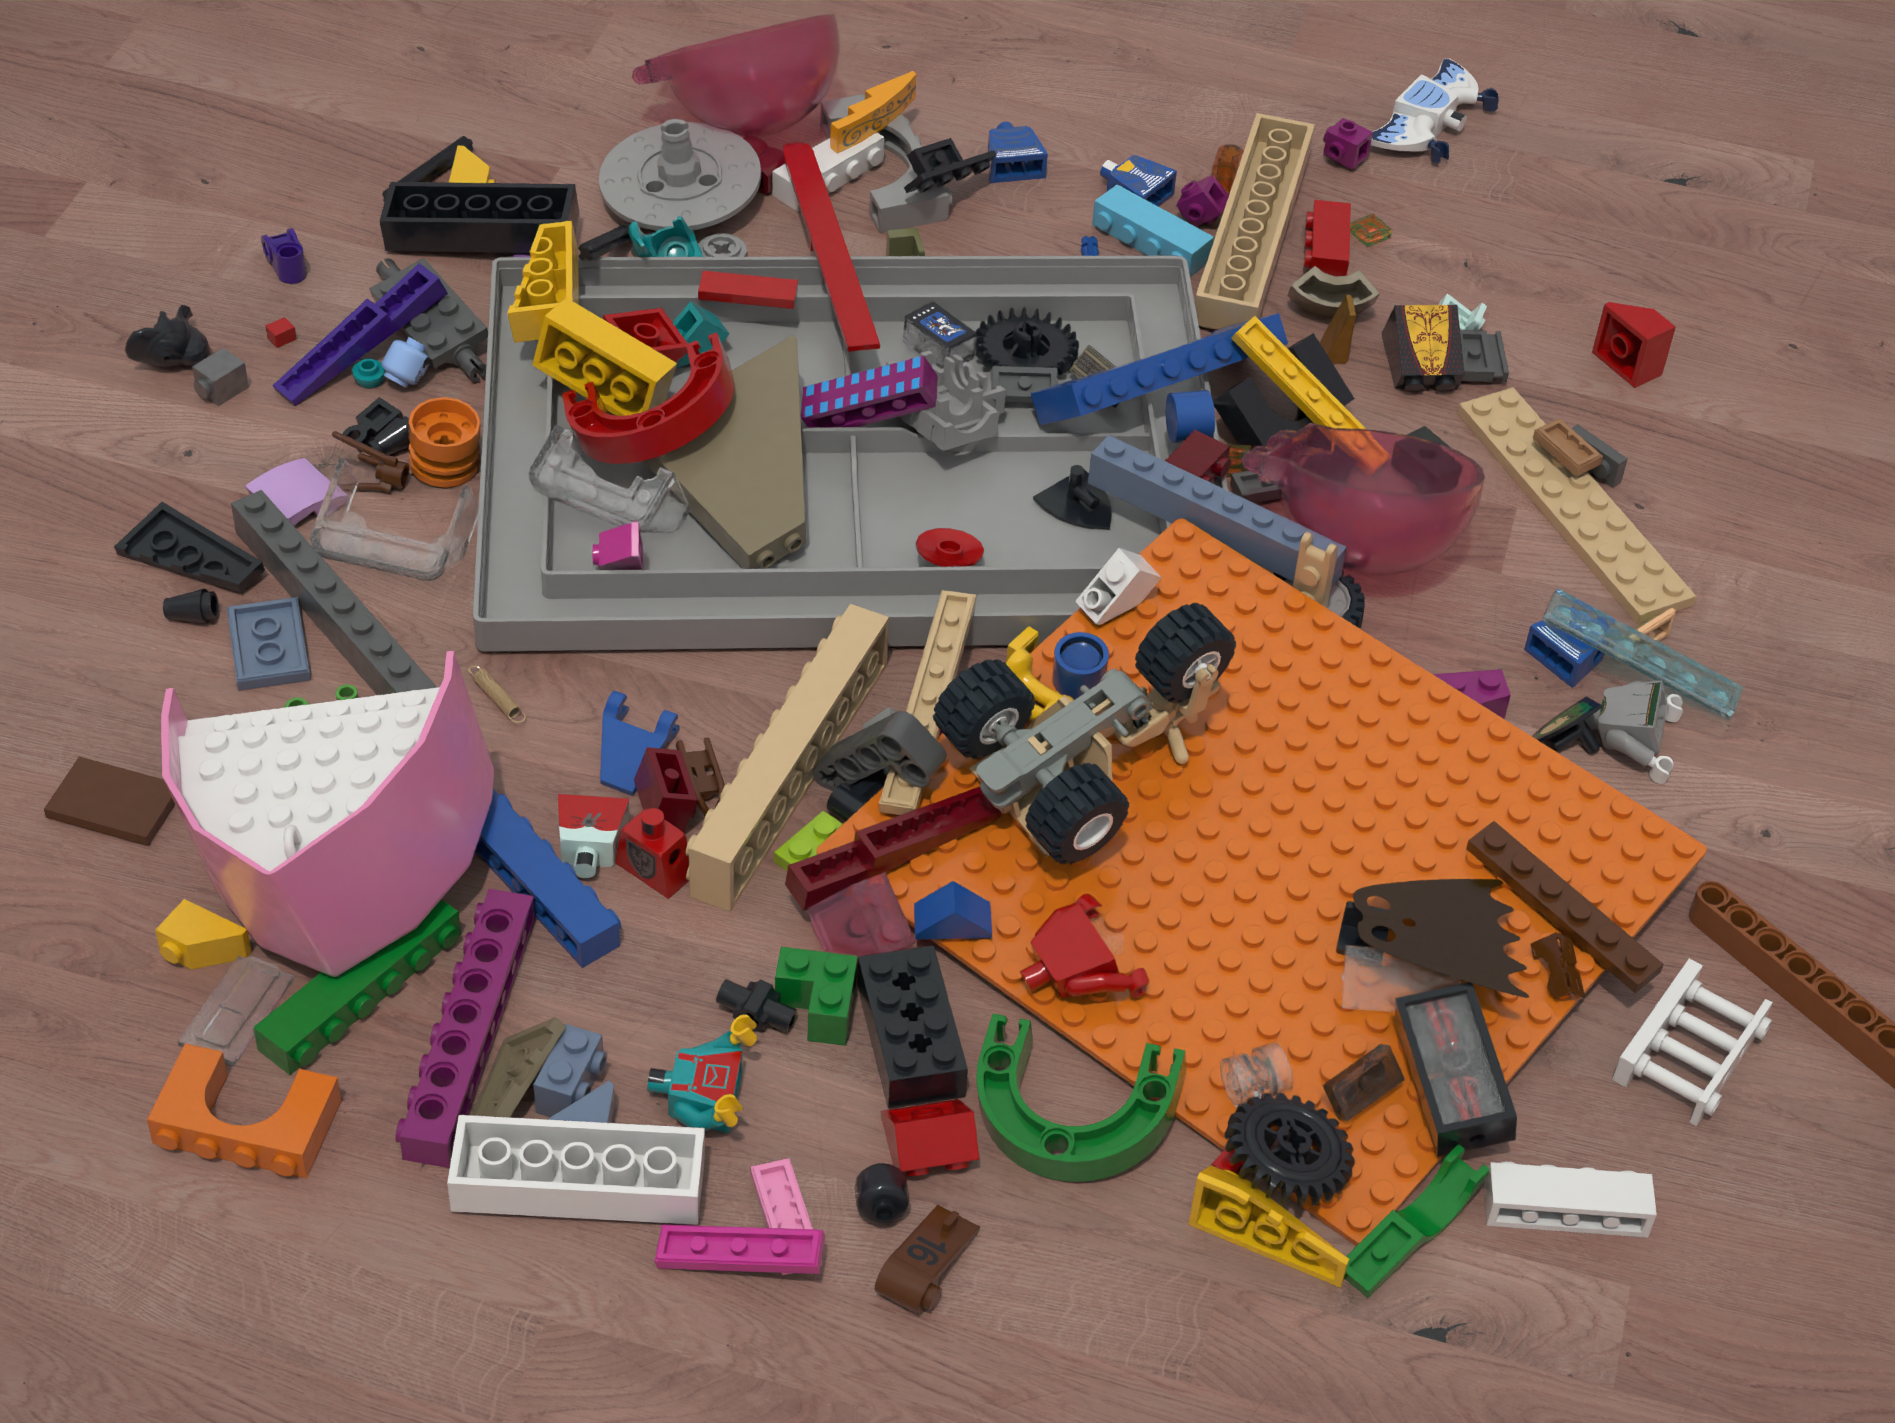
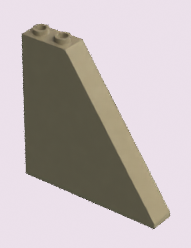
(749, 464)

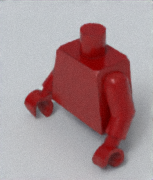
(1076, 956)

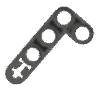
(892, 741)

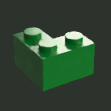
(823, 986)

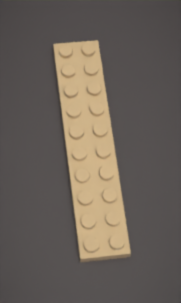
(1577, 509)

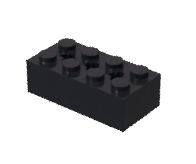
(911, 1027)

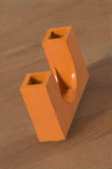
(280, 1143)

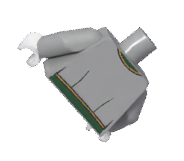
(1635, 723)

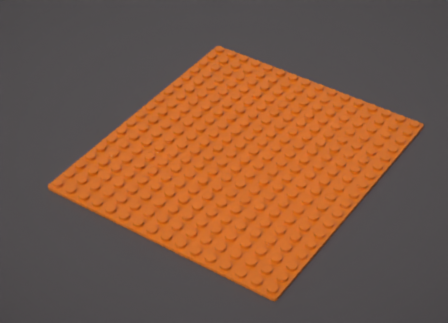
(1234, 871)

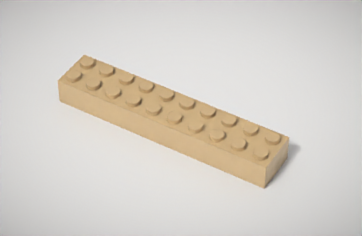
(1254, 222)
(783, 758)

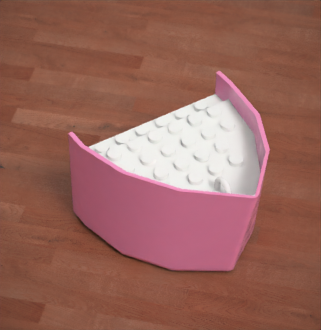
(334, 815)

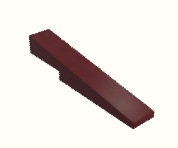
(888, 846)

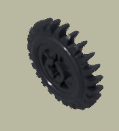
(1025, 334)
(1283, 1155)

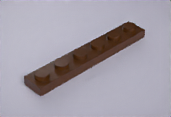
(1565, 907)

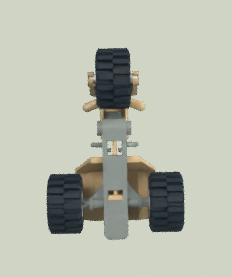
(1060, 766)

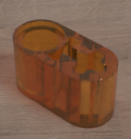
(1226, 165)

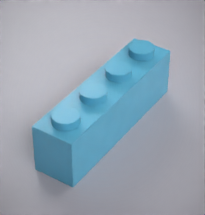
(1150, 228)

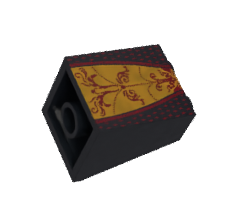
(1424, 347)

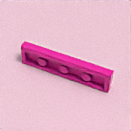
(740, 1249)

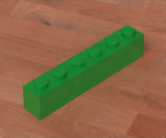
(331, 1004)

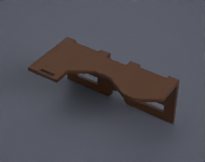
(1550, 952)

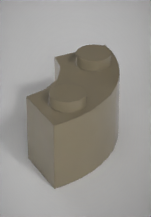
(1324, 293)

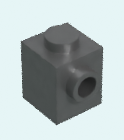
(220, 377)

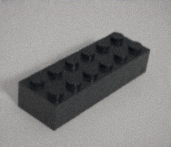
(472, 215)

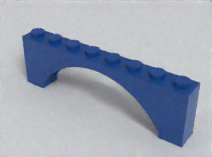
(1145, 375)

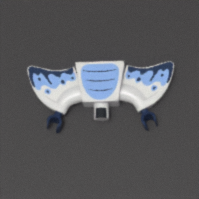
(1431, 107)

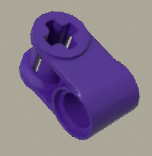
(285, 256)

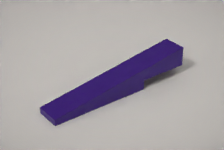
(361, 333)

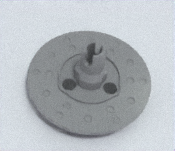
(680, 172)

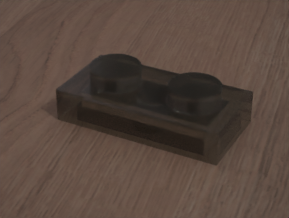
(1363, 1082)

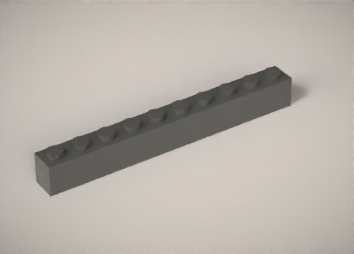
(326, 597)

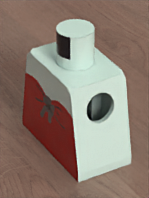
(590, 830)

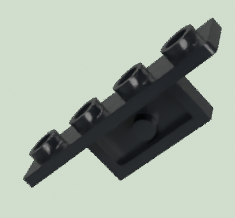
(941, 163)

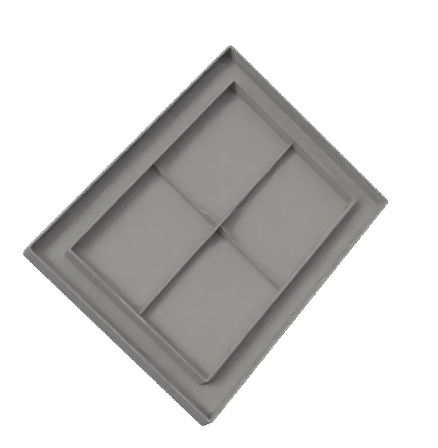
(863, 485)

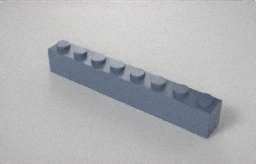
(1177, 494)

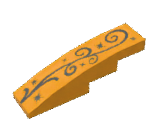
(874, 113)

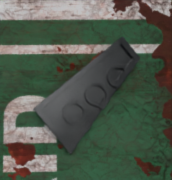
(187, 548)

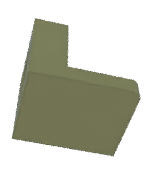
(904, 243)

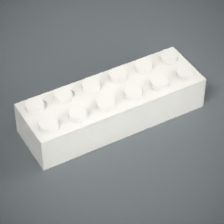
(577, 1169)

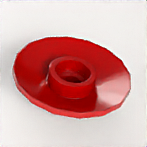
(949, 547)

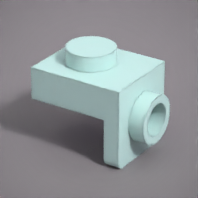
(1467, 319)

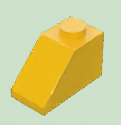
(469, 168)
(200, 937)

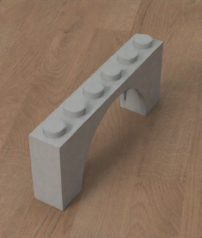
(891, 205)

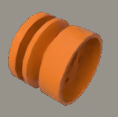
(444, 442)

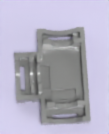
(963, 406)

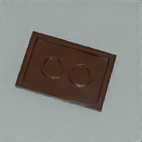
(111, 801)

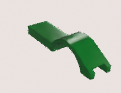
(1416, 1224)

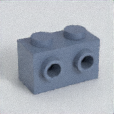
(569, 1070)

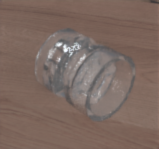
(1253, 1075)

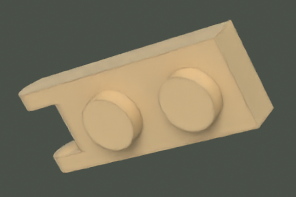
(1315, 569)

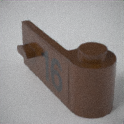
(916, 1265)

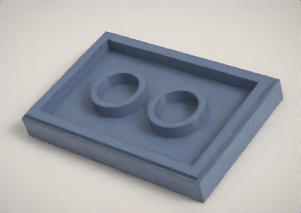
(268, 643)

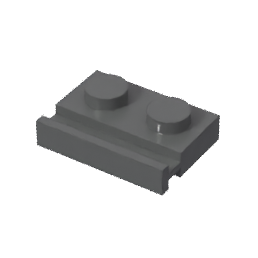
(1483, 356)

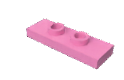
(780, 1196)

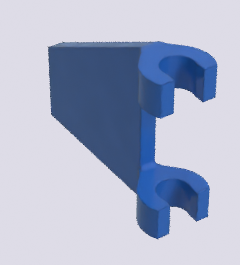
(626, 744)

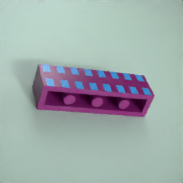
(871, 395)

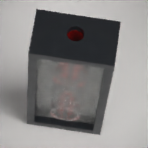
(1455, 1069)

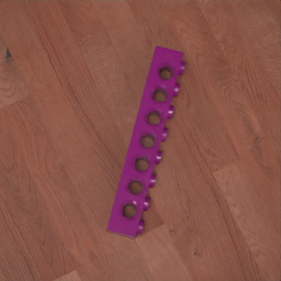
(467, 1027)

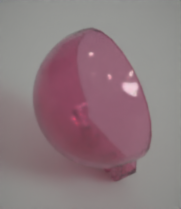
(753, 78)
(1374, 491)

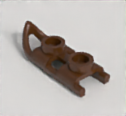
(697, 763)

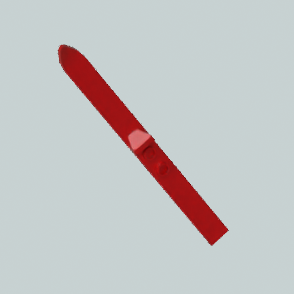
(830, 248)

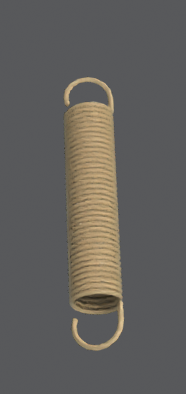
(497, 693)

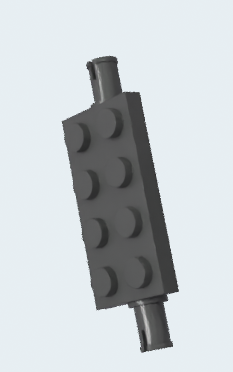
(445, 328)

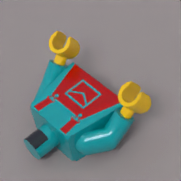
(706, 1079)

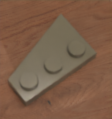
(516, 1067)

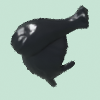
(169, 342)

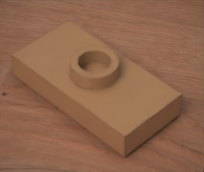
(1567, 447)

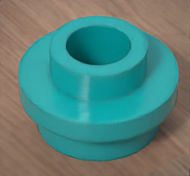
(368, 373)

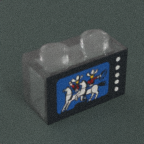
(939, 332)

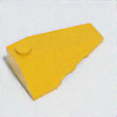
(1244, 1216)

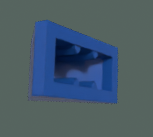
(952, 914)

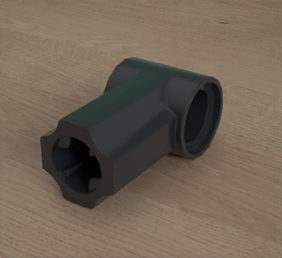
(848, 799)

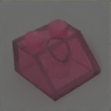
(862, 920)

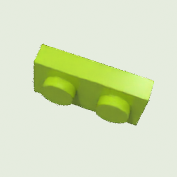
(806, 841)

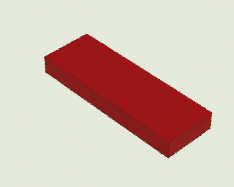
(748, 289)

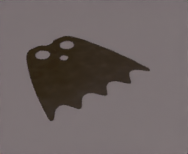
(1452, 932)

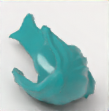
(667, 242)

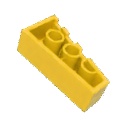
(546, 280)

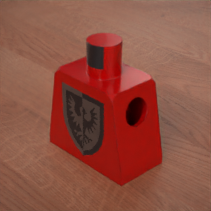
(654, 852)

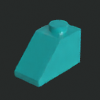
(696, 325)

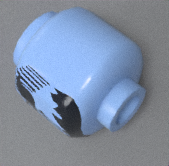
(406, 362)

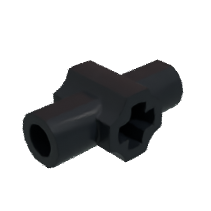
(758, 1002)

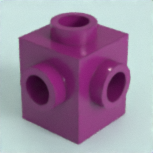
(1347, 143)
(1202, 201)

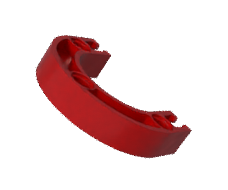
(662, 428)

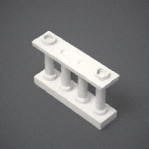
(1670, 1011)

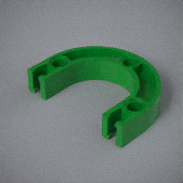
(1091, 1149)

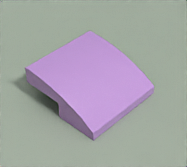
(294, 488)

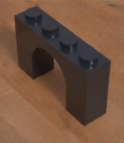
(1250, 416)

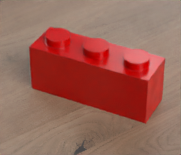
(1328, 237)

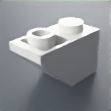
(1118, 586)

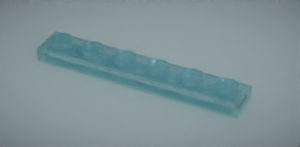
(1642, 653)

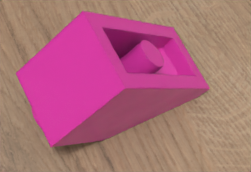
(619, 548)

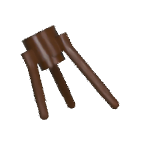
(388, 470)

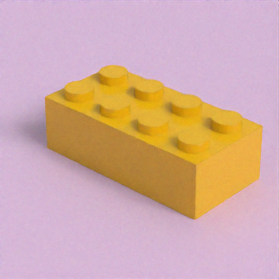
(586, 349)

